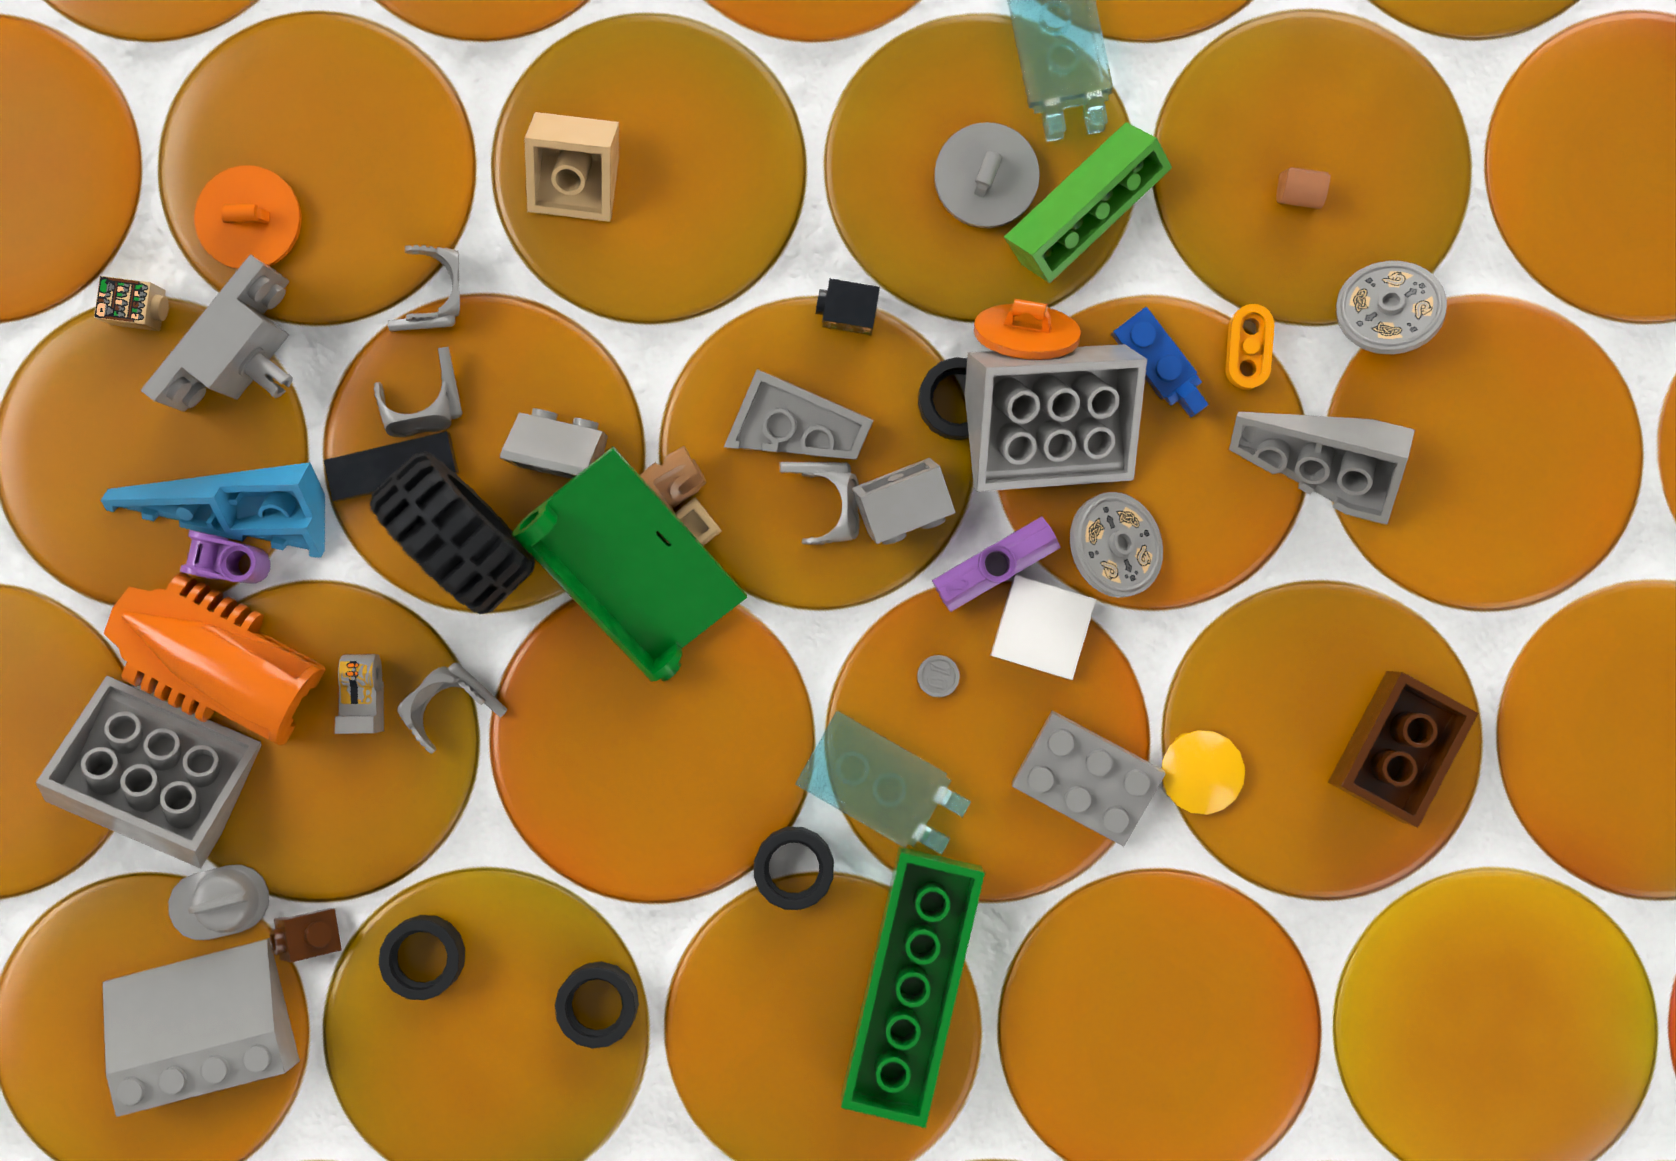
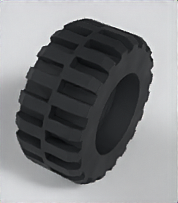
(451, 533)

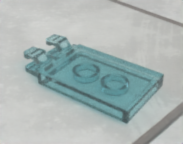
(1062, 61)
(879, 783)

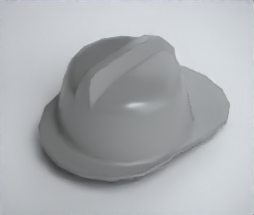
(218, 902)

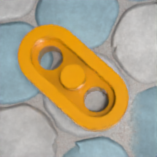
(1248, 348)

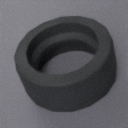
(926, 394)
(779, 897)
(390, 968)
(602, 1037)

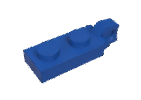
(1167, 367)

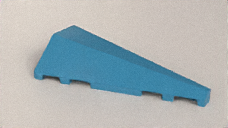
(263, 503)

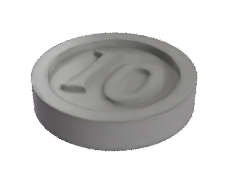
(938, 676)

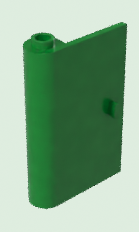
(607, 555)

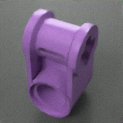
(219, 559)

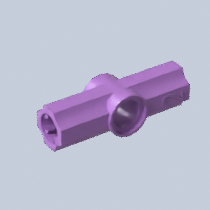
(1020, 551)

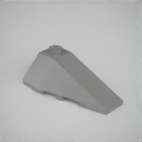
(1341, 458)

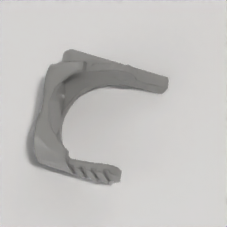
(450, 309)
(432, 419)
(841, 476)
(414, 705)

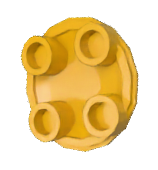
(1202, 772)

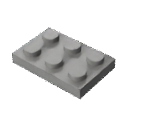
(1088, 778)

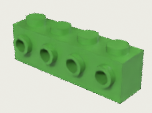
(1088, 201)

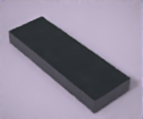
(367, 470)

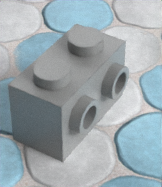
(904, 501)

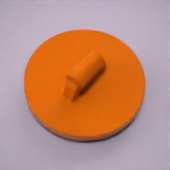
(247, 214)
(1027, 330)

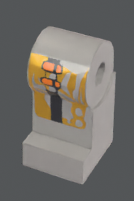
(360, 694)

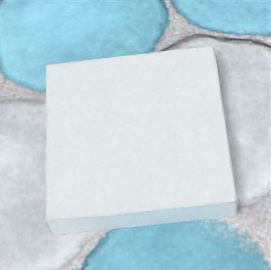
(1043, 627)

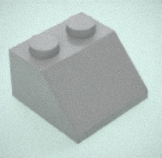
(552, 445)

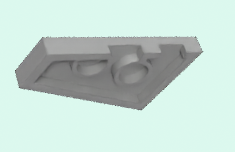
(793, 420)

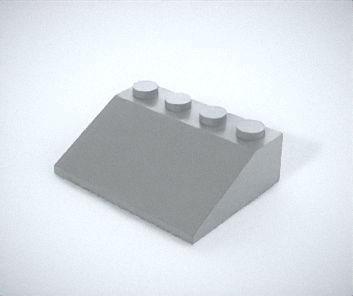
(1054, 417)
(150, 771)
(195, 1027)

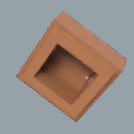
(1303, 187)

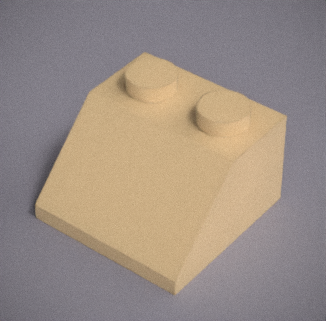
(571, 166)

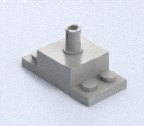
(227, 343)

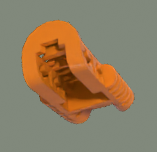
(210, 657)

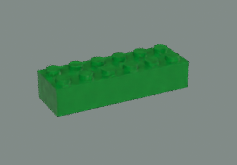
(912, 987)

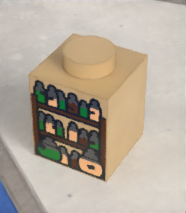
(131, 303)

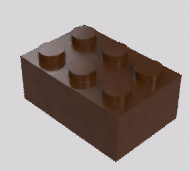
(1403, 747)

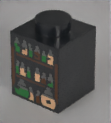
(848, 306)

